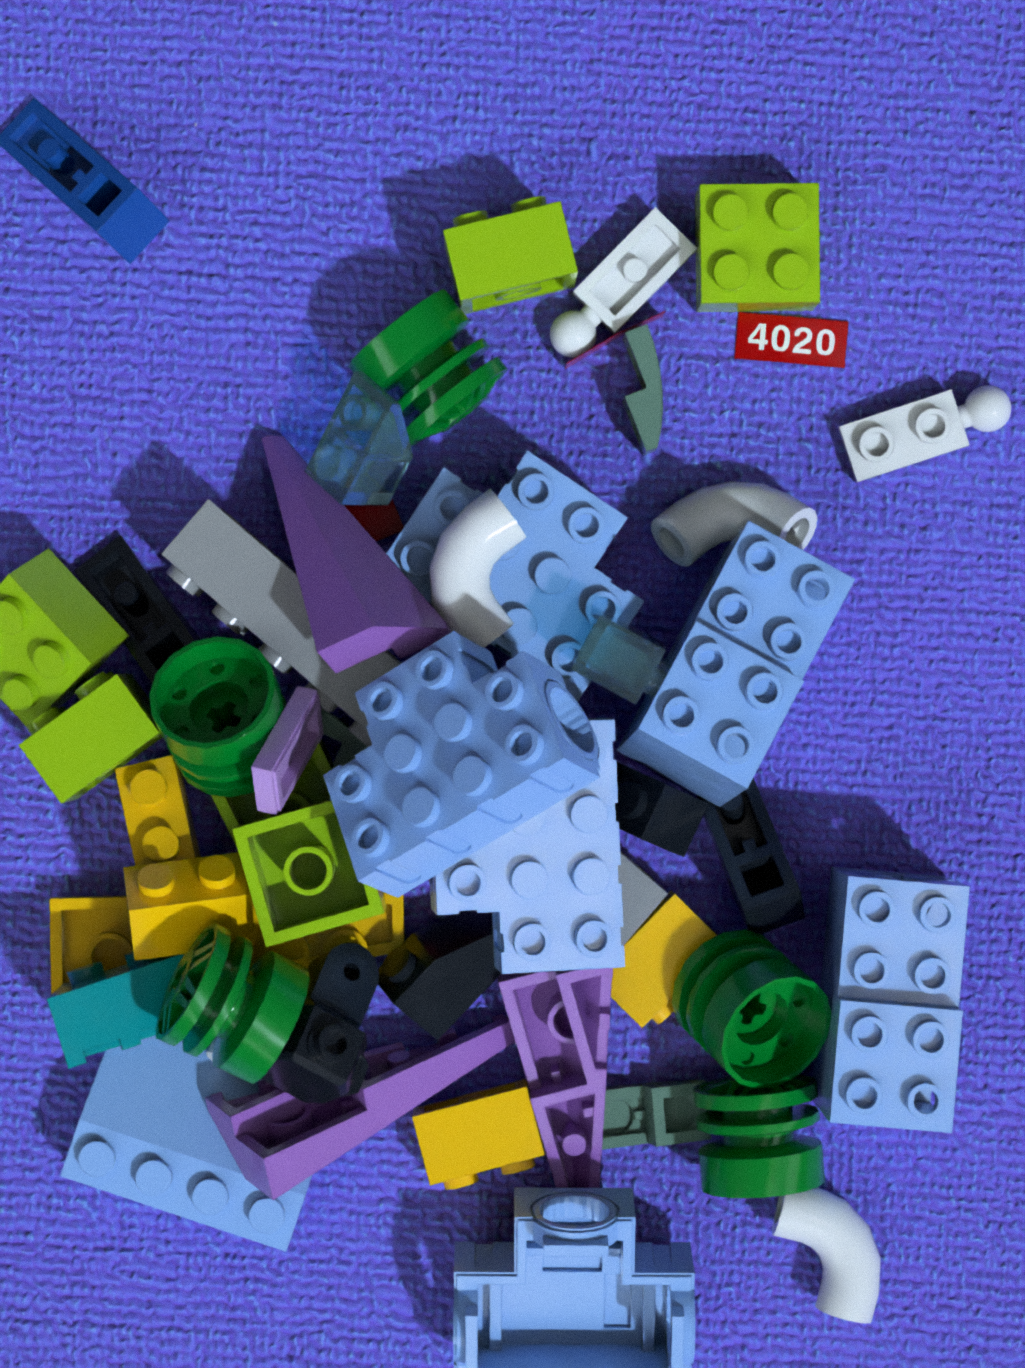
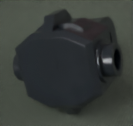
(328, 1043)

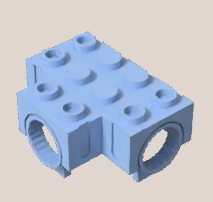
(547, 578)
(456, 760)
(550, 881)
(573, 1289)

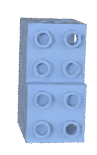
(737, 665)
(892, 999)

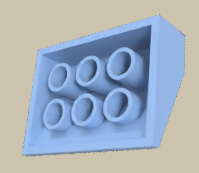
(157, 1144)

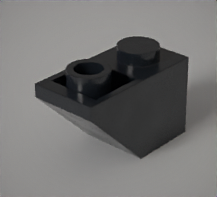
(656, 811)

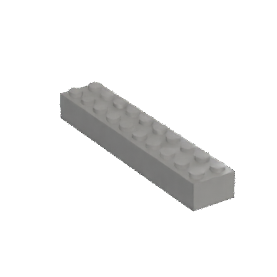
(264, 596)

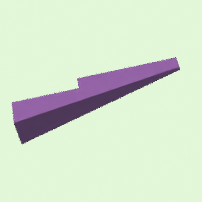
(347, 582)
(563, 1047)
(287, 1140)

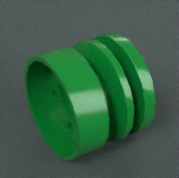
(428, 367)
(216, 712)
(240, 1006)
(751, 1008)
(759, 1143)

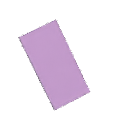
(287, 750)

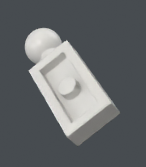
(622, 283)
(921, 430)

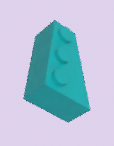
(109, 1006)

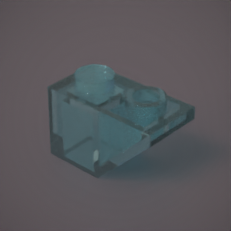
(362, 446)
(622, 659)

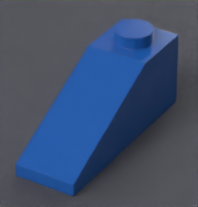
(83, 180)

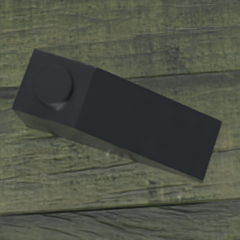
(137, 604)
(754, 862)
(441, 970)

